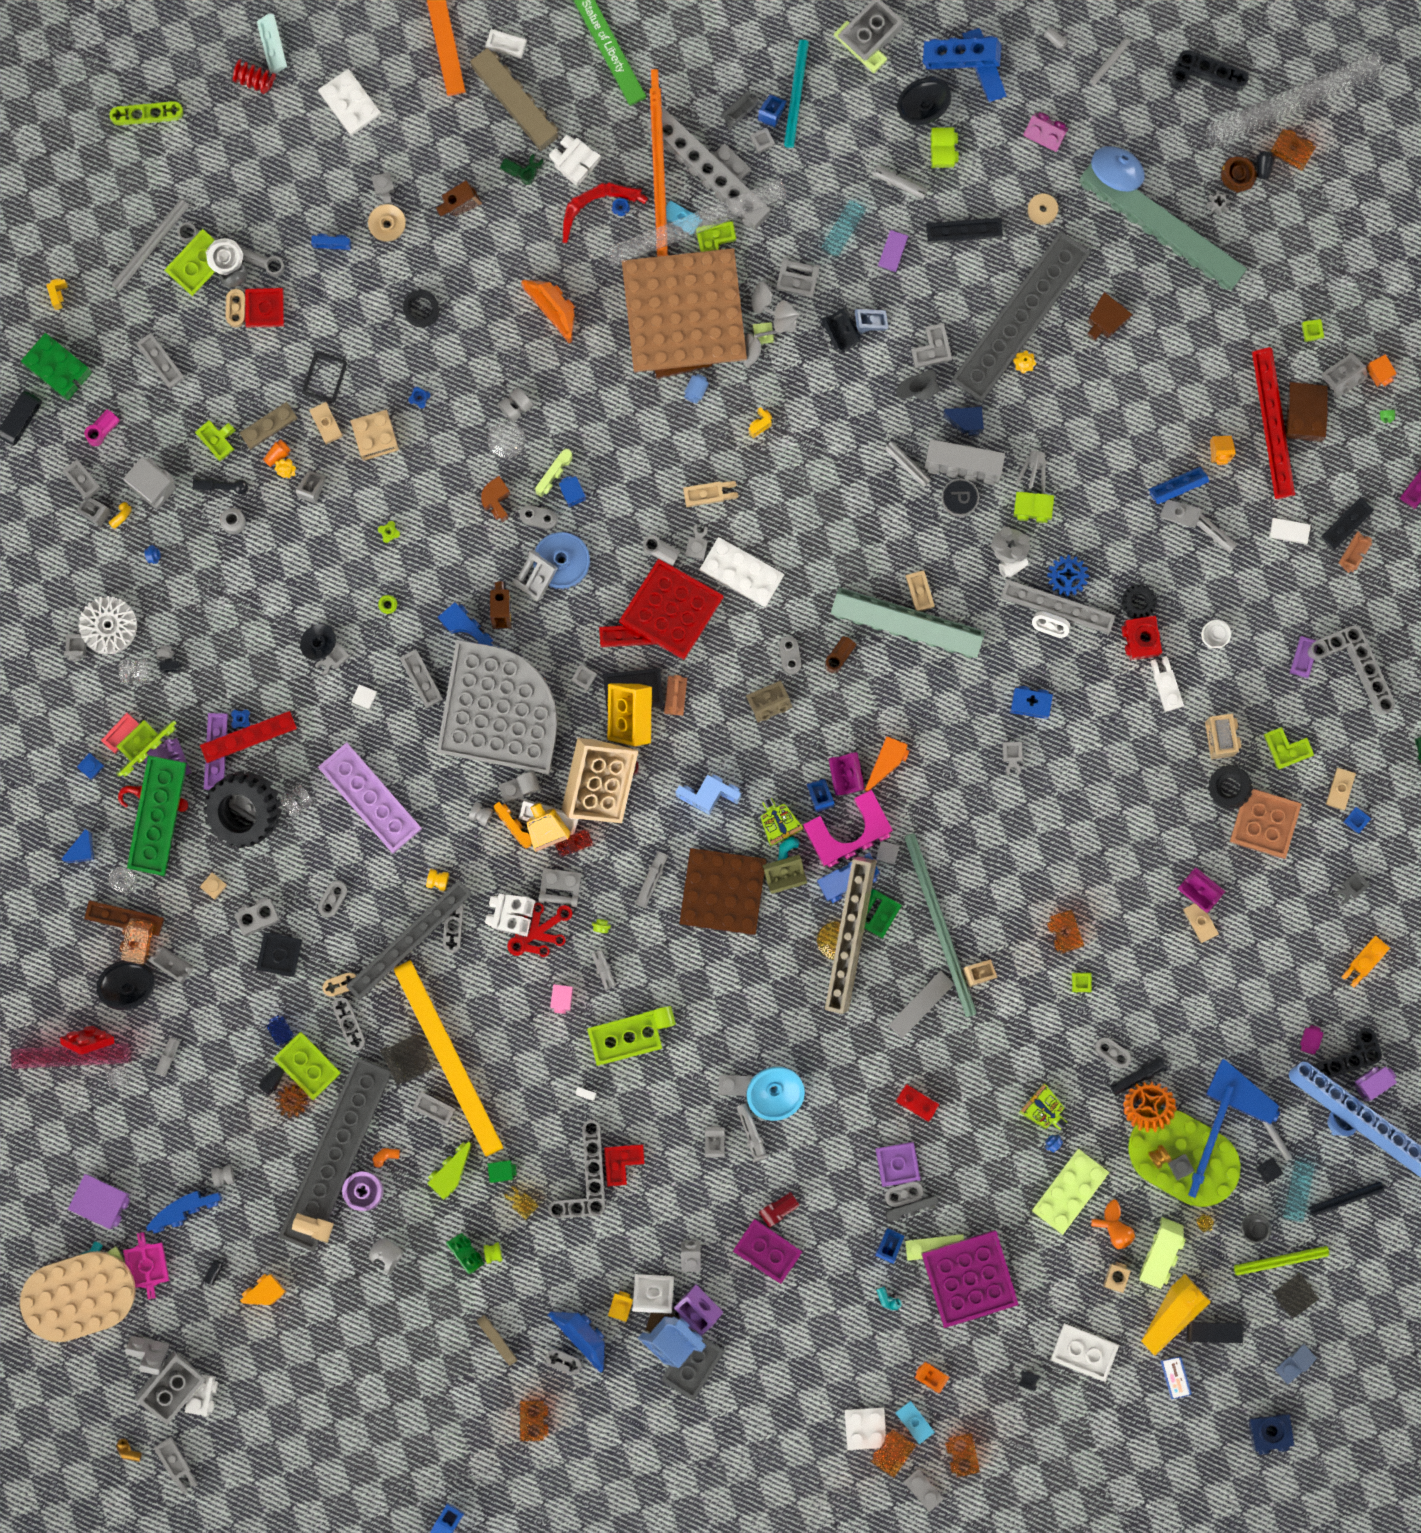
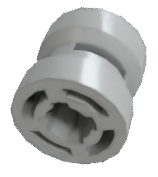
(481, 814)
(223, 1175)

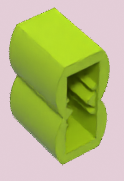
(943, 147)
(1033, 506)

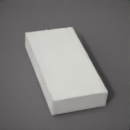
(506, 43)
(1289, 531)

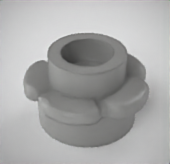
(164, 652)

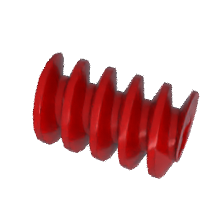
(252, 77)

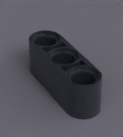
(19, 417)
(1215, 1332)

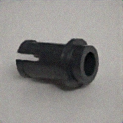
(213, 1272)

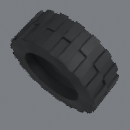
(1230, 772)

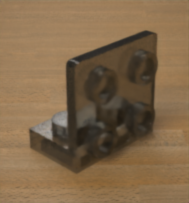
(407, 1059)

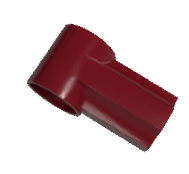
(776, 1211)

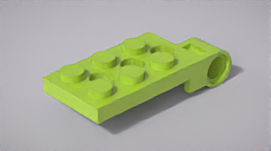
(656, 1019)

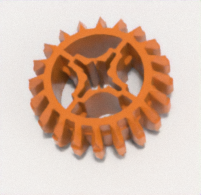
(1139, 1115)

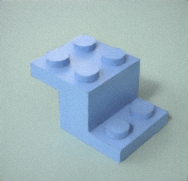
(708, 794)

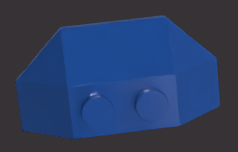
(583, 1336)

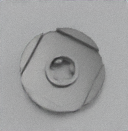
(1014, 537)

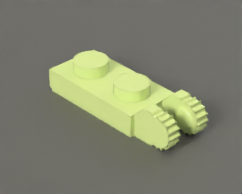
(553, 472)

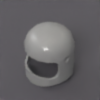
(387, 1253)

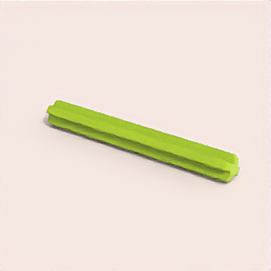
(1281, 1260)

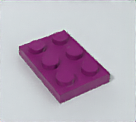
(767, 1251)

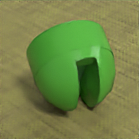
(1387, 416)

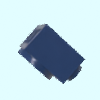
(1280, 1440)

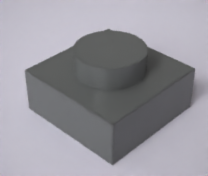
(1181, 1167)

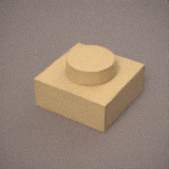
(213, 886)

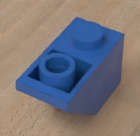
(448, 1519)

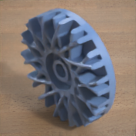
(573, 551)

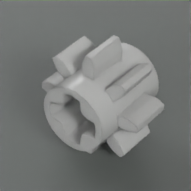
(1214, 206)

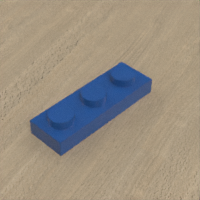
(1178, 485)

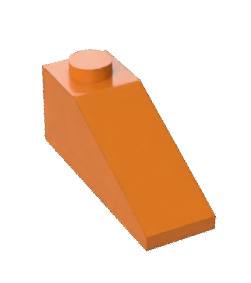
(888, 760)

